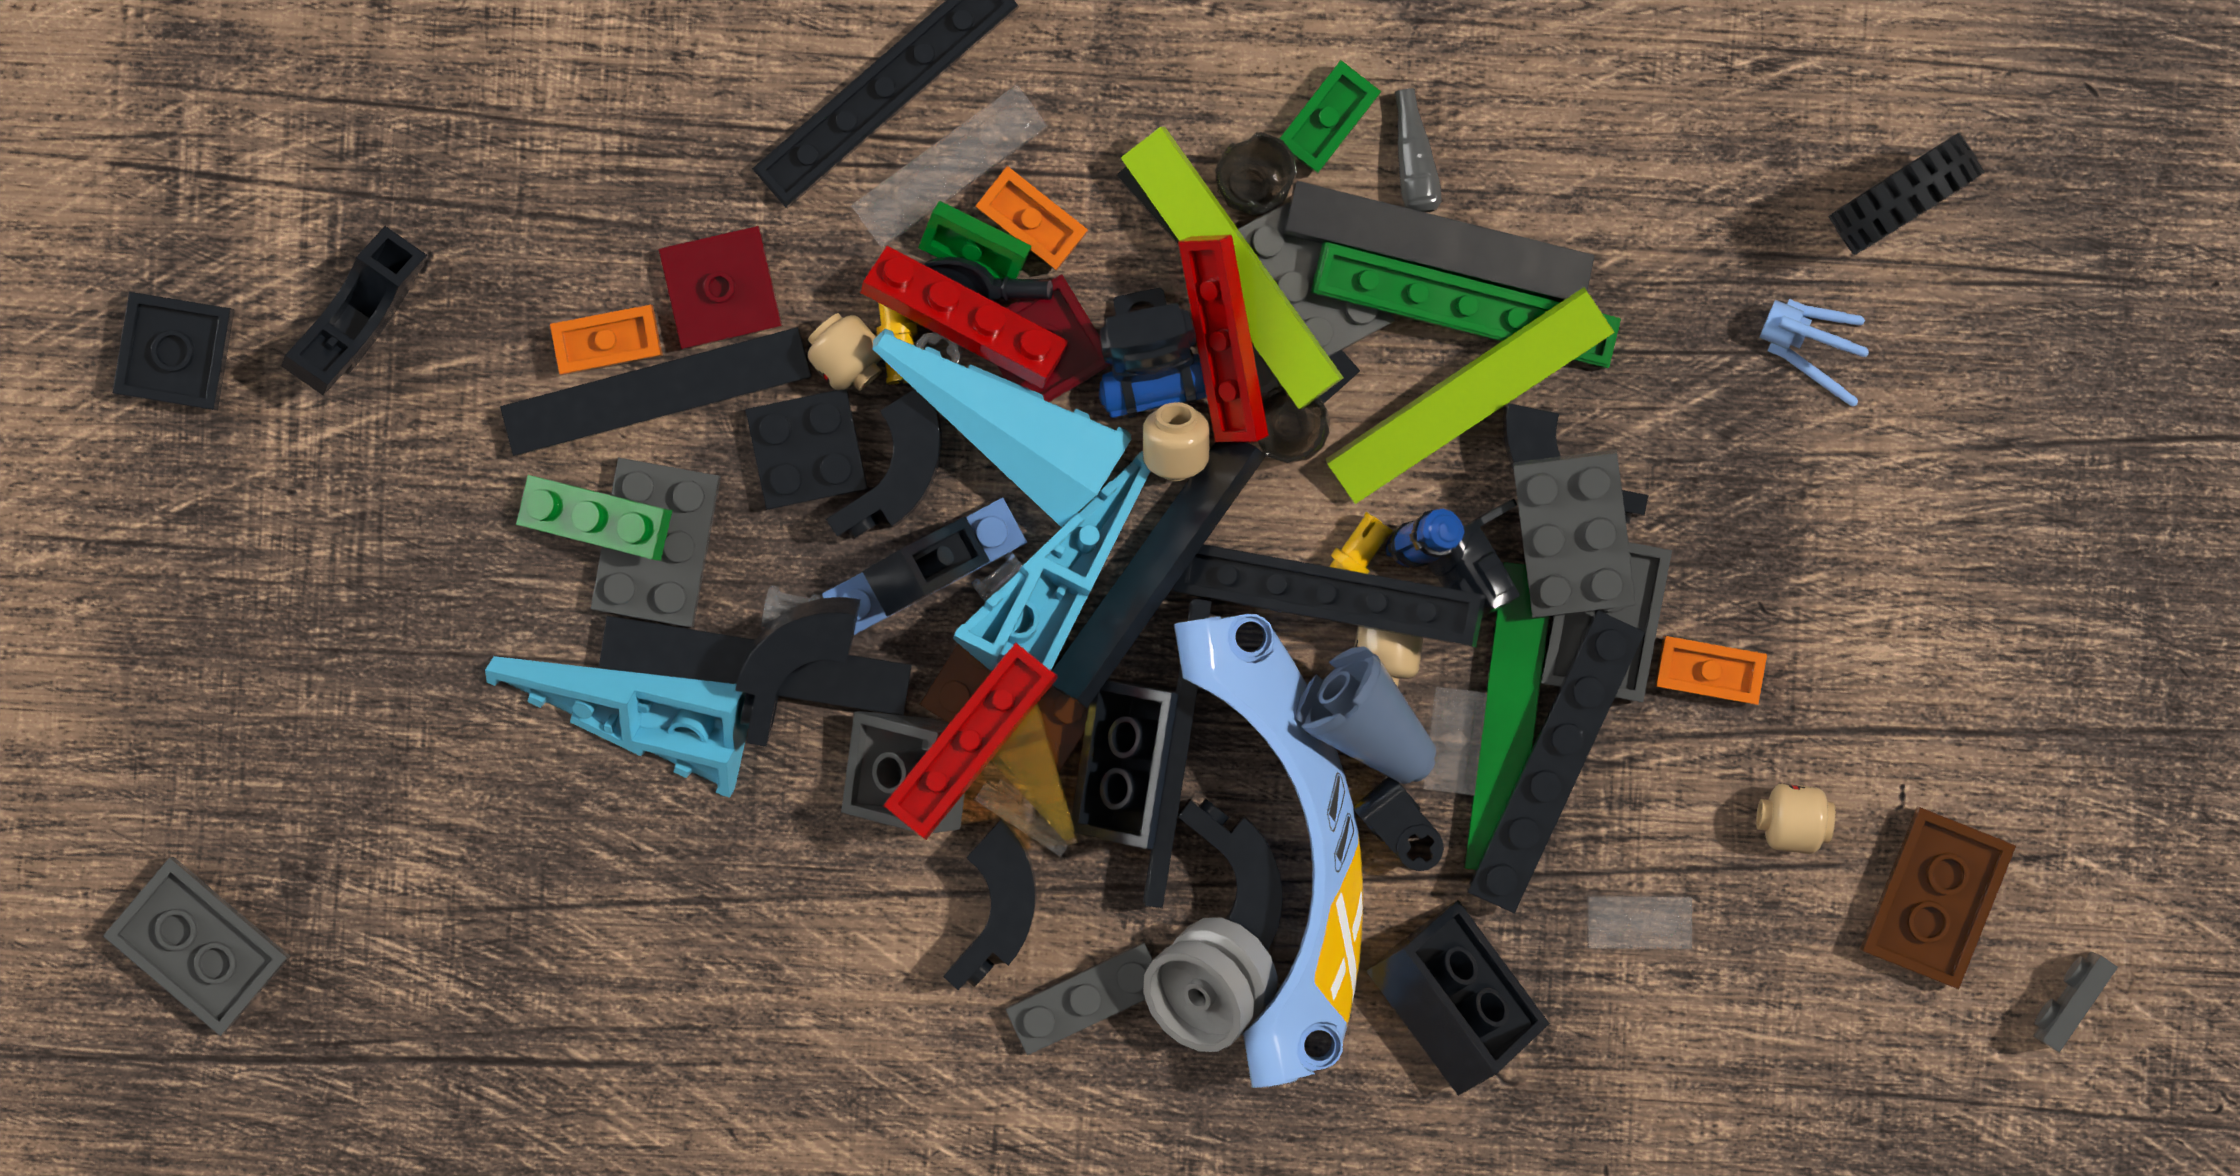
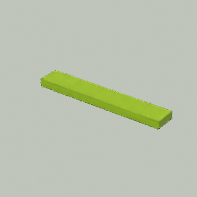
(1272, 320)
(1469, 395)

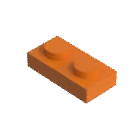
(1031, 218)
(606, 339)
(1710, 670)

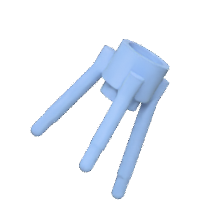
(1789, 326)

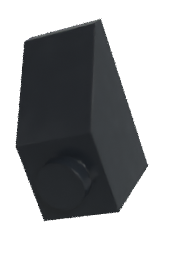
(925, 566)

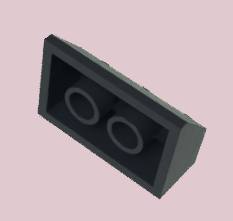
(1124, 763)
(1458, 998)

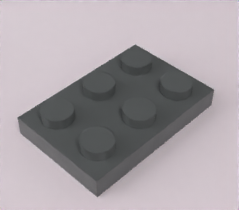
(1293, 267)
(1574, 533)
(1649, 574)
(669, 587)
(196, 946)

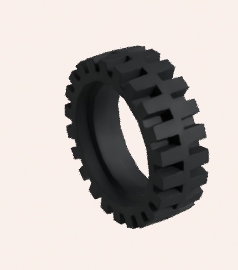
(1906, 194)

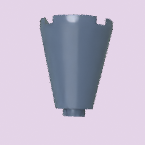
(1367, 717)

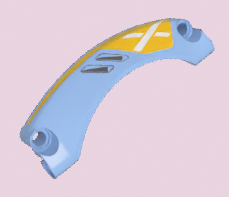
(1323, 977)

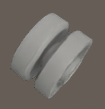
(1210, 984)

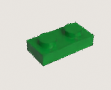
(1329, 116)
(963, 236)

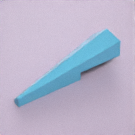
(1043, 448)
(1052, 586)
(669, 716)

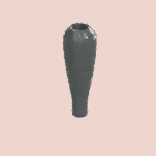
(1417, 168)

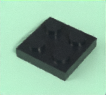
(173, 351)
(806, 449)

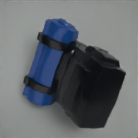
(1149, 356)
(1456, 554)

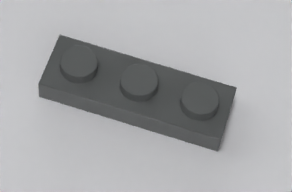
(1081, 999)

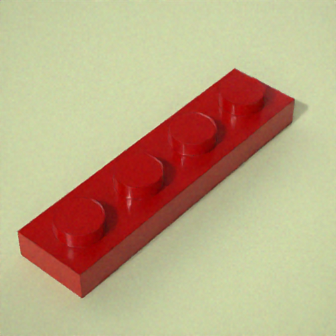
(964, 317)
(1223, 338)
(970, 741)

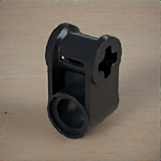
(1396, 817)

